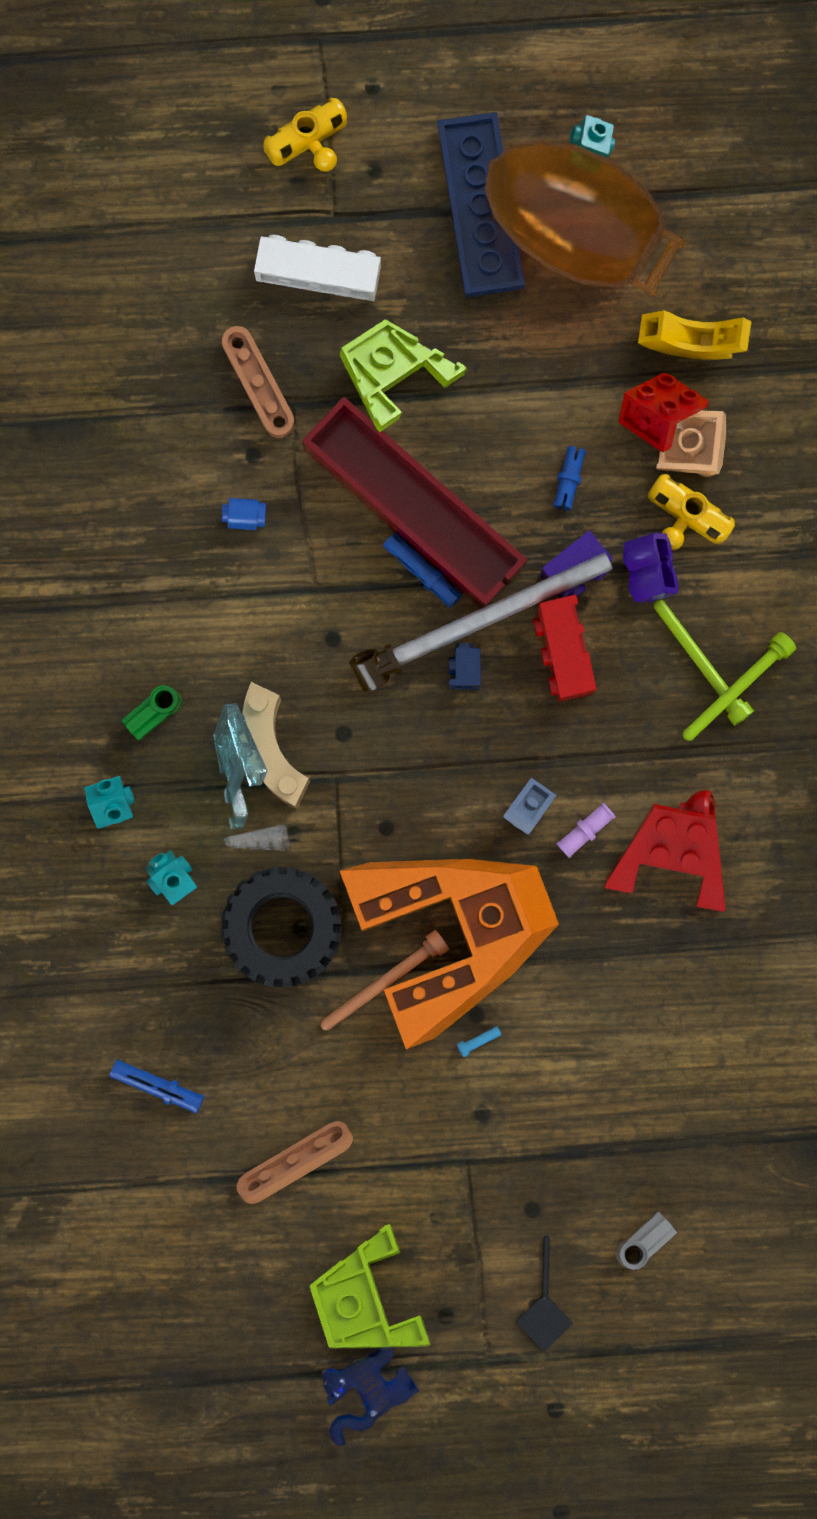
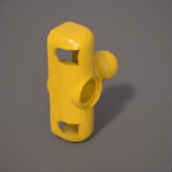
(320, 122)
(707, 517)

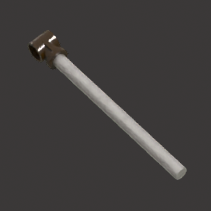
(374, 667)

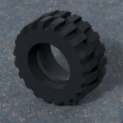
(239, 917)

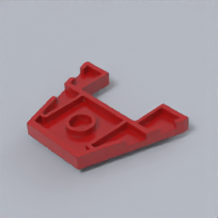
(675, 842)

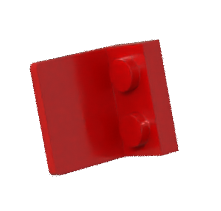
(657, 407)

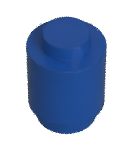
(244, 514)

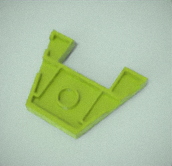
(384, 359)
(352, 1306)

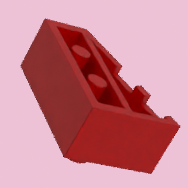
(564, 649)

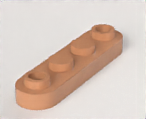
(258, 381)
(294, 1162)

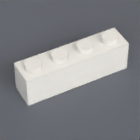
(317, 268)

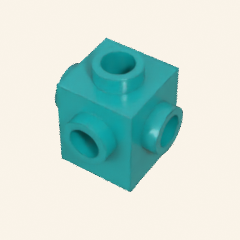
(593, 135)
(109, 802)
(170, 876)

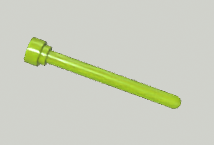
(780, 647)
(737, 709)

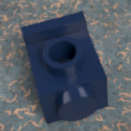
(465, 667)

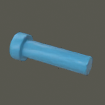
(474, 1043)

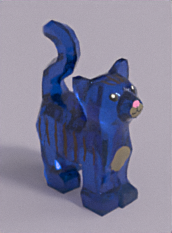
(372, 1388)

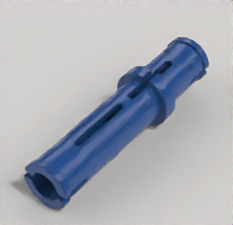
(428, 575)
(190, 1101)

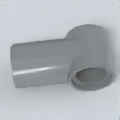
(648, 1239)

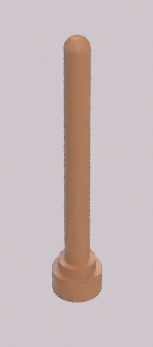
(432, 947)

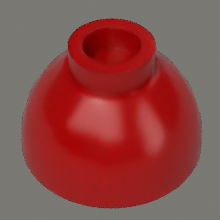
(700, 802)

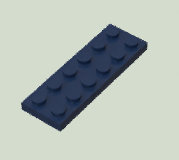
(485, 251)

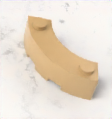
(260, 715)

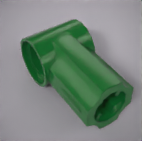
(150, 714)

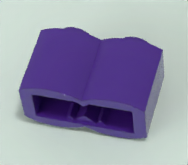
(650, 568)

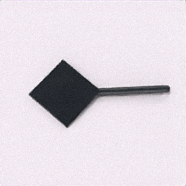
(544, 1320)

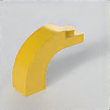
(693, 339)

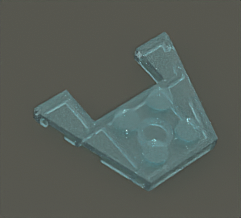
(236, 758)

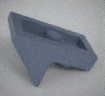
(529, 806)

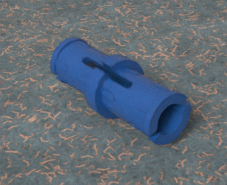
(569, 478)

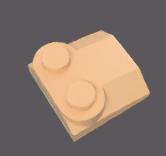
(697, 445)

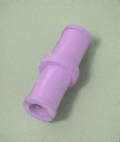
(586, 830)

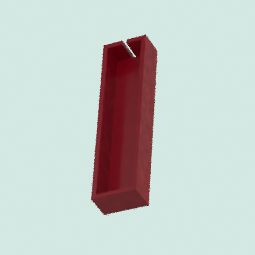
(414, 503)

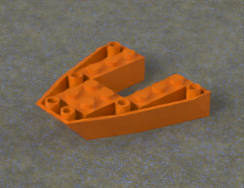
(500, 915)

